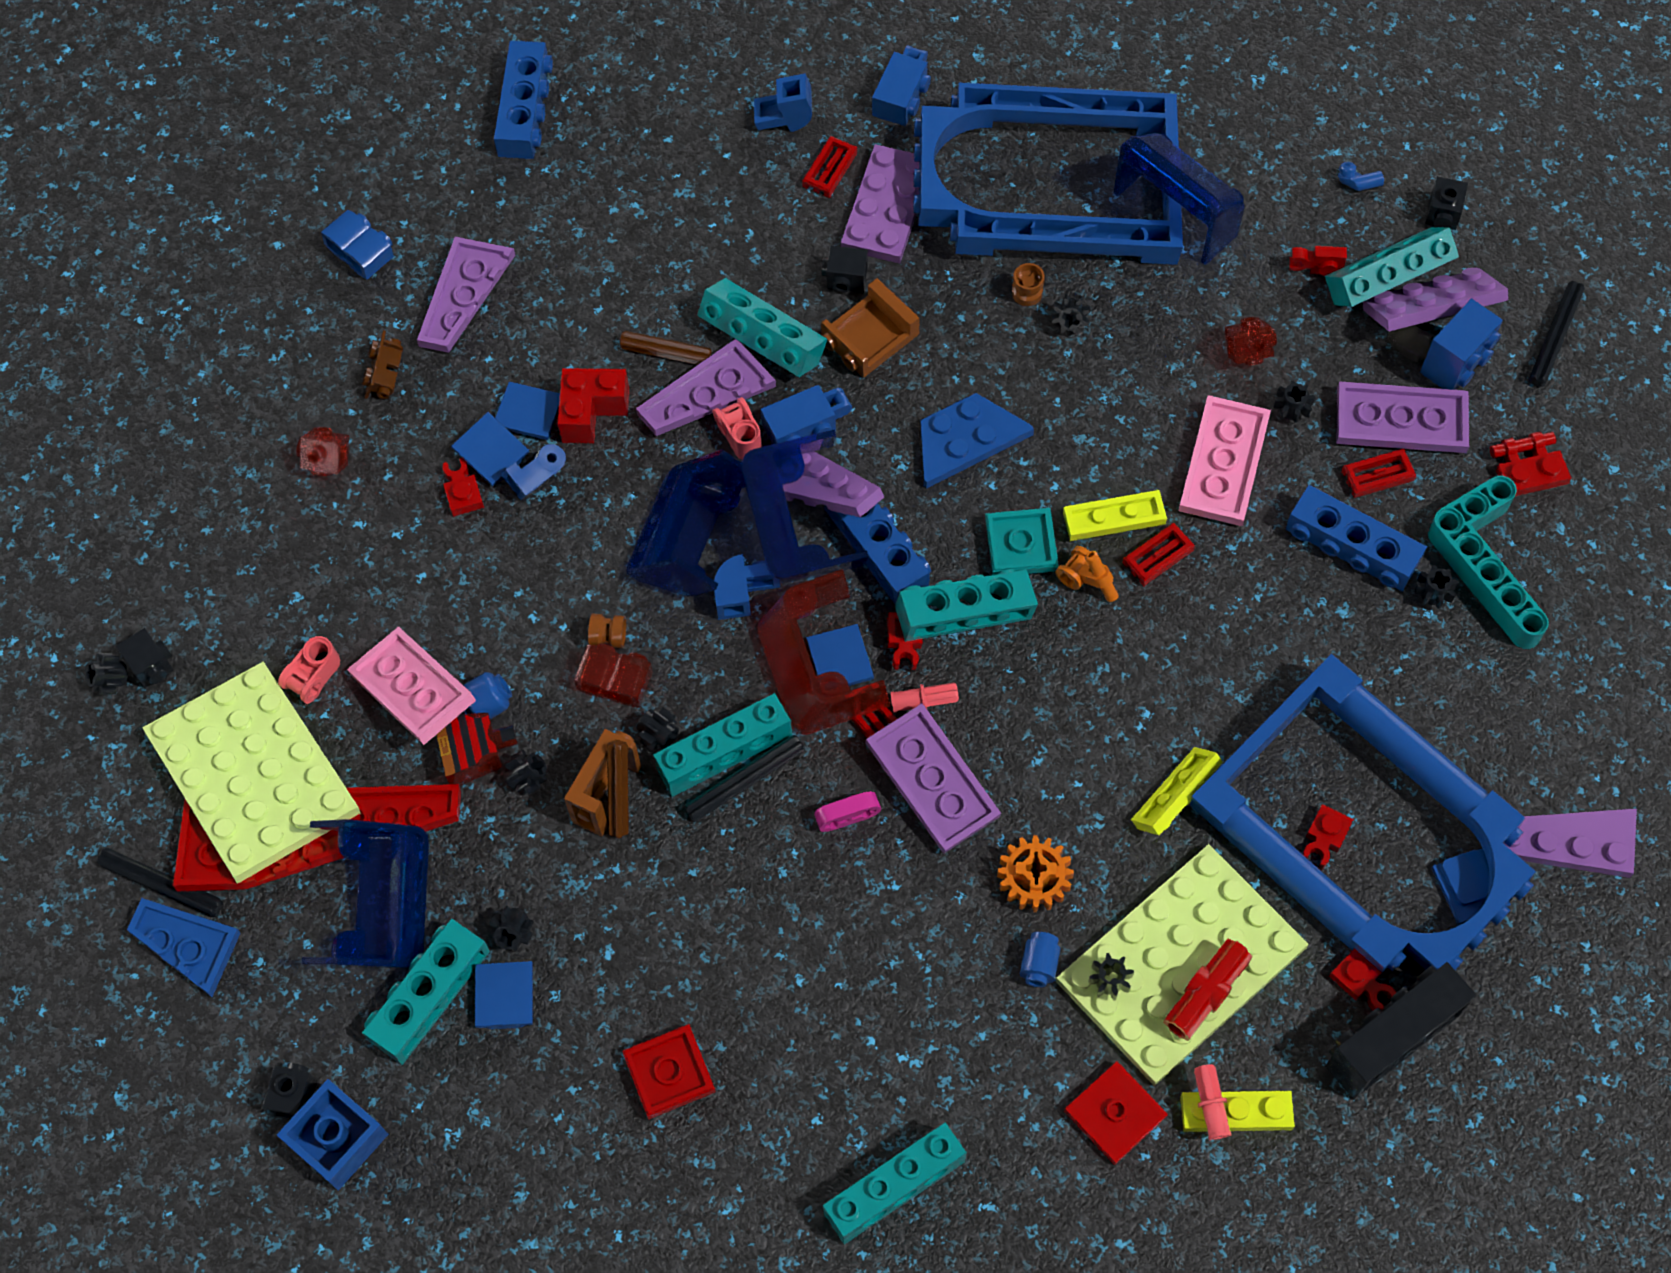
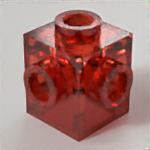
(1250, 341)
(323, 451)

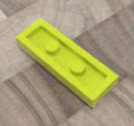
(1114, 515)
(1176, 791)
(1244, 1111)

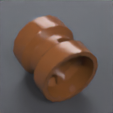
(1028, 284)
(607, 630)

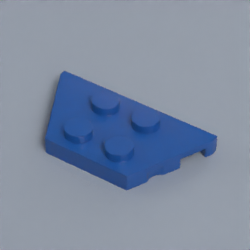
(967, 435)

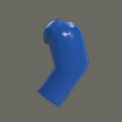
(1358, 181)

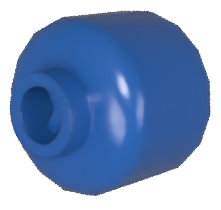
(490, 693)

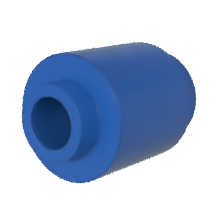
(1040, 959)

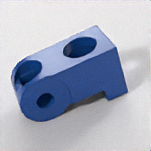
(543, 467)

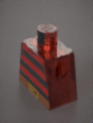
(472, 747)

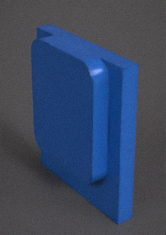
(528, 410)
(490, 448)
(841, 652)
(1464, 883)
(504, 995)

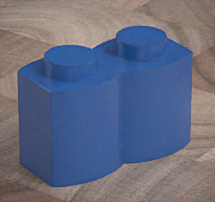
(358, 244)

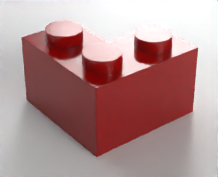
(588, 395)

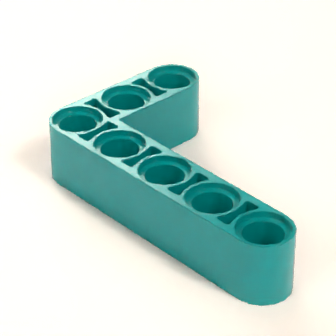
(1485, 562)

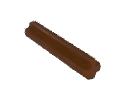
(664, 347)
(618, 788)

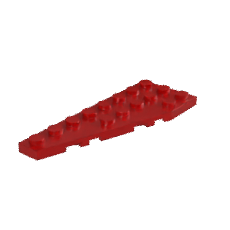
(423, 806)

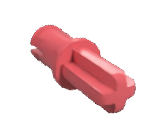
(928, 696)
(1212, 1102)

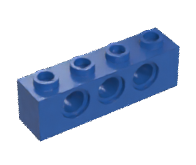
(522, 99)
(1349, 522)
(896, 546)

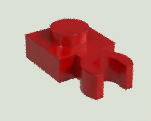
(1320, 261)
(462, 490)
(897, 640)
(1328, 832)
(1359, 977)

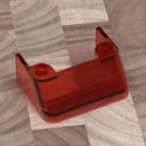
(810, 699)

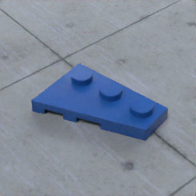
(185, 941)

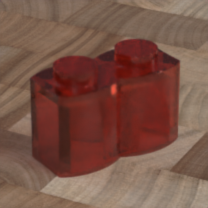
(613, 675)

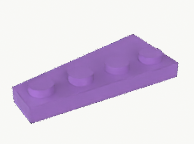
(462, 288)
(708, 386)
(833, 486)
(1581, 841)

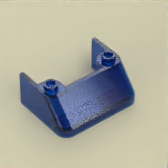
(1186, 183)
(764, 475)
(683, 521)
(389, 894)

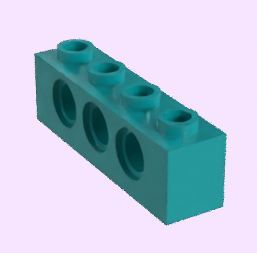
(1391, 266)
(762, 327)
(921, 622)
(723, 744)
(425, 1010)
(894, 1183)

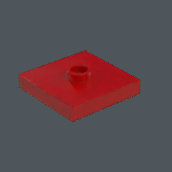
(669, 1071)
(1116, 1113)

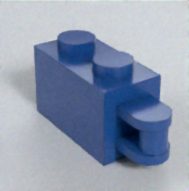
(901, 86)
(804, 414)

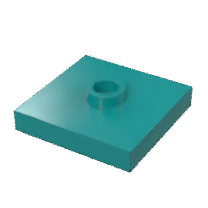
(1021, 541)

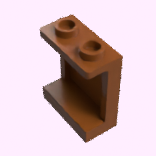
(871, 330)
(592, 782)

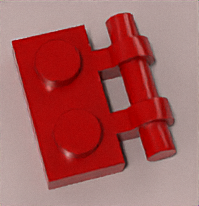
(1532, 473)

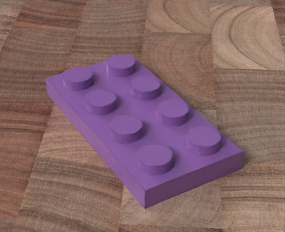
(884, 205)
(1434, 299)
(1402, 417)
(933, 778)

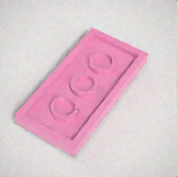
(1224, 460)
(411, 685)

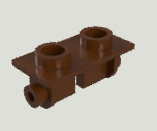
(384, 355)

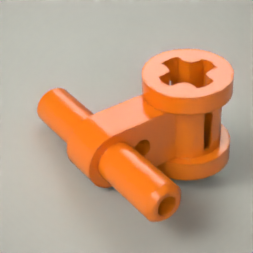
(1087, 568)

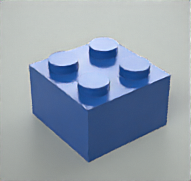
(1462, 346)
(332, 1134)

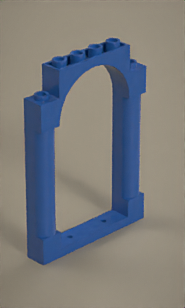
(984, 231)
(1484, 813)

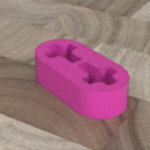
(847, 811)

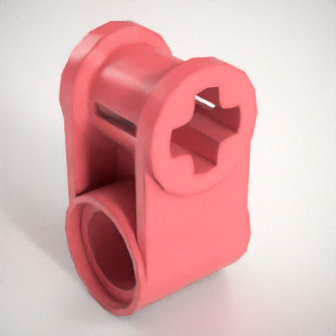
(737, 425)
(305, 674)

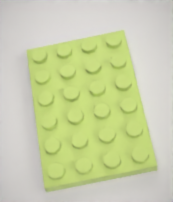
(250, 771)
(1166, 946)

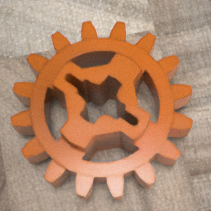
(1021, 873)

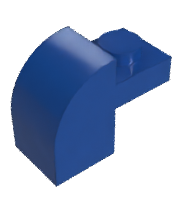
(789, 107)
(734, 584)

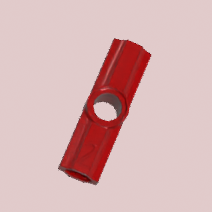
(1208, 989)

